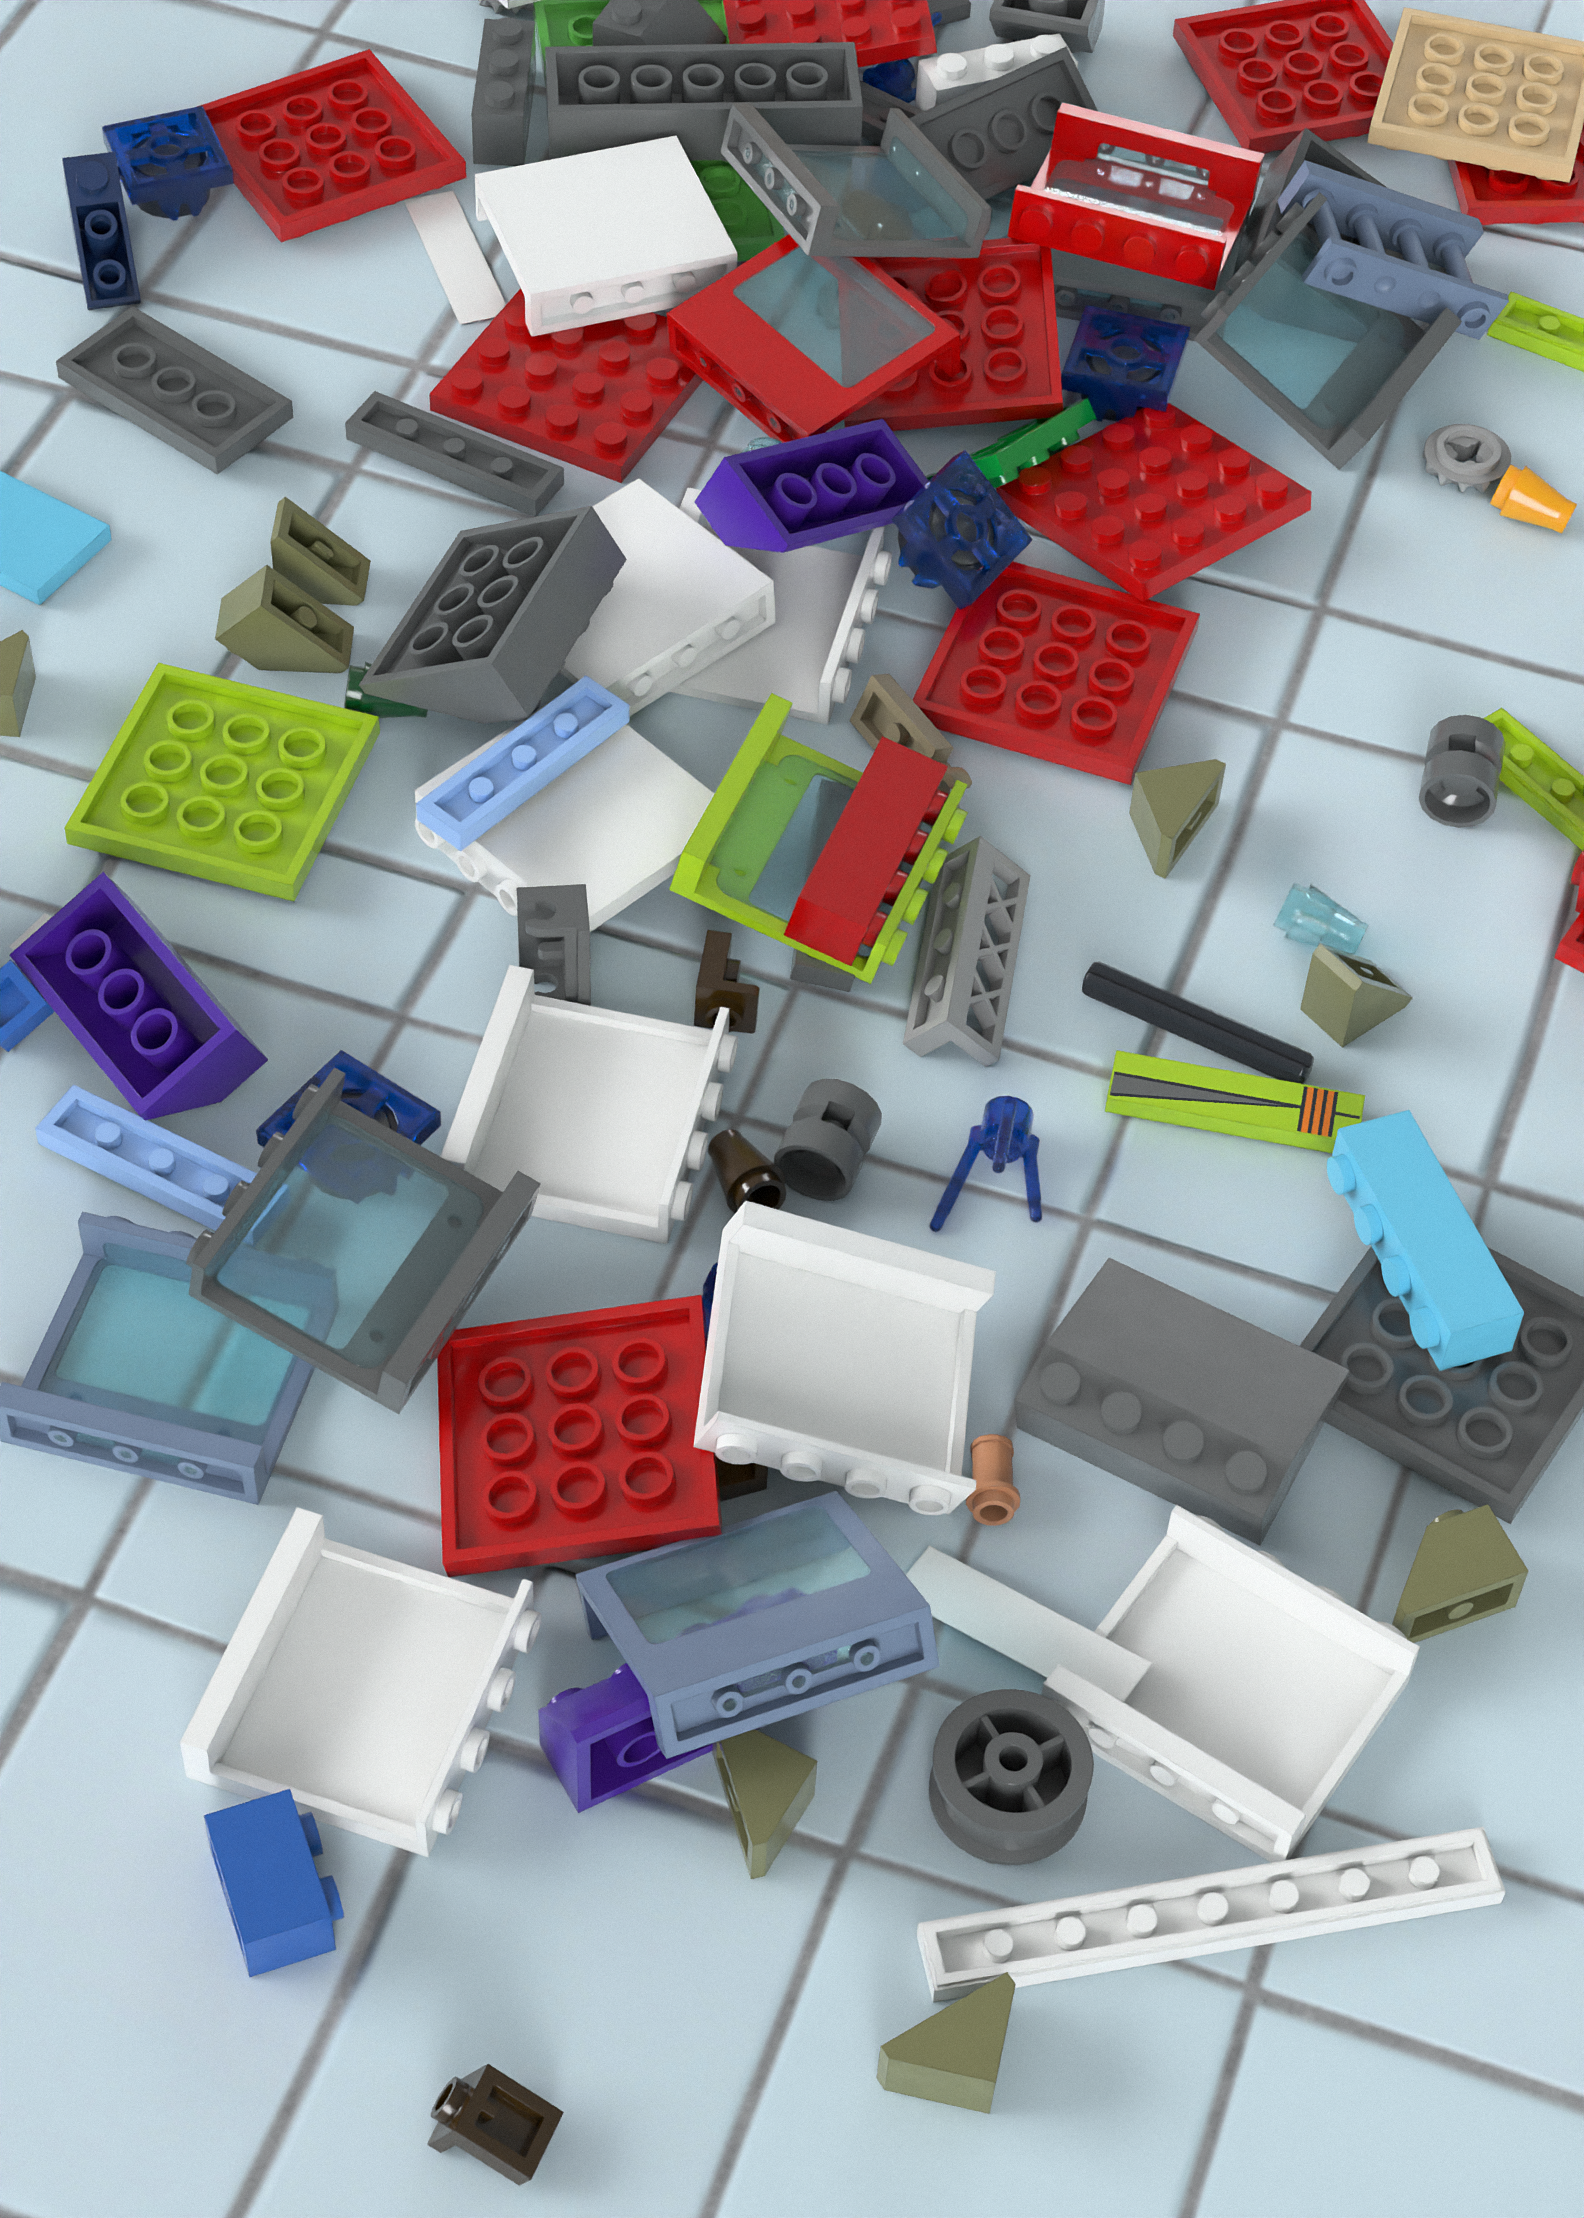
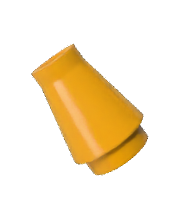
(1531, 499)

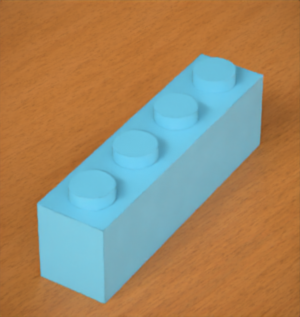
(1424, 1241)

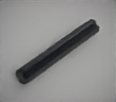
(1197, 1023)

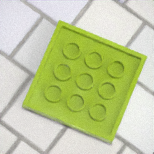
(223, 781)

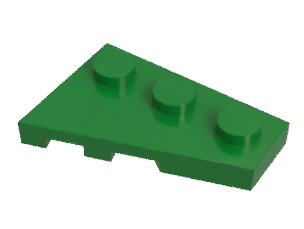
(1029, 443)

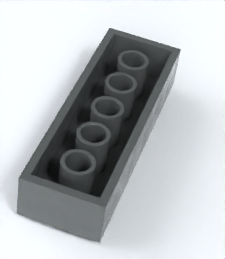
(686, 91)

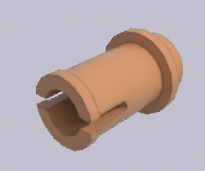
(995, 1495)

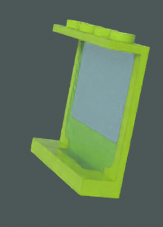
(773, 825)

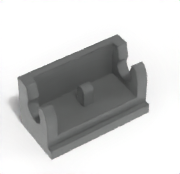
(556, 939)

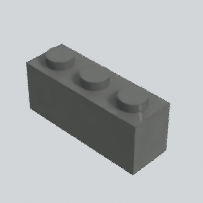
(504, 92)

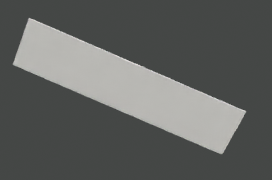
(456, 256)
(1021, 1625)

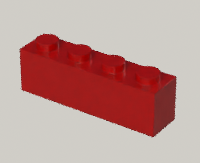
(866, 853)

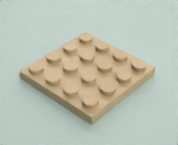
(1482, 95)

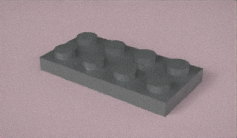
(1007, 125)
(175, 389)

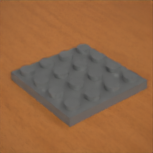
(1471, 1427)

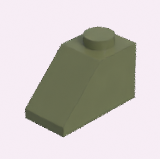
(282, 627)
(1459, 1575)

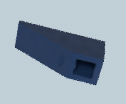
(101, 230)

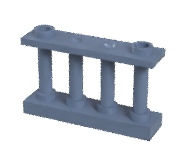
(1401, 224)

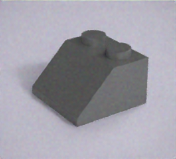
(1075, 20)
(655, 24)

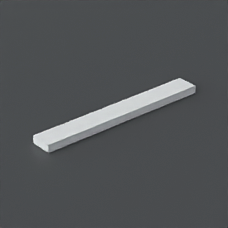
(1210, 1913)

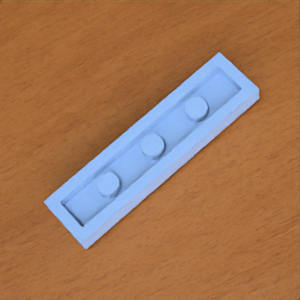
(522, 763)
(141, 1156)

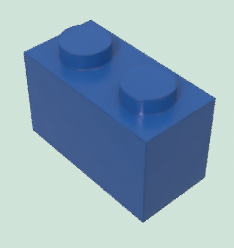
(272, 1882)

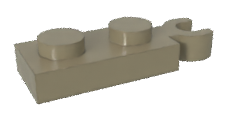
(892, 714)

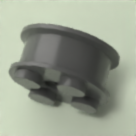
(1010, 1776)

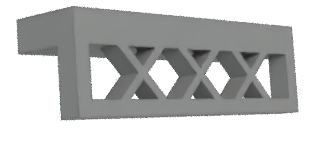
(954, 943)

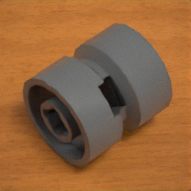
(1462, 771)
(828, 1139)

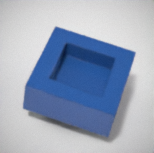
(20, 1006)

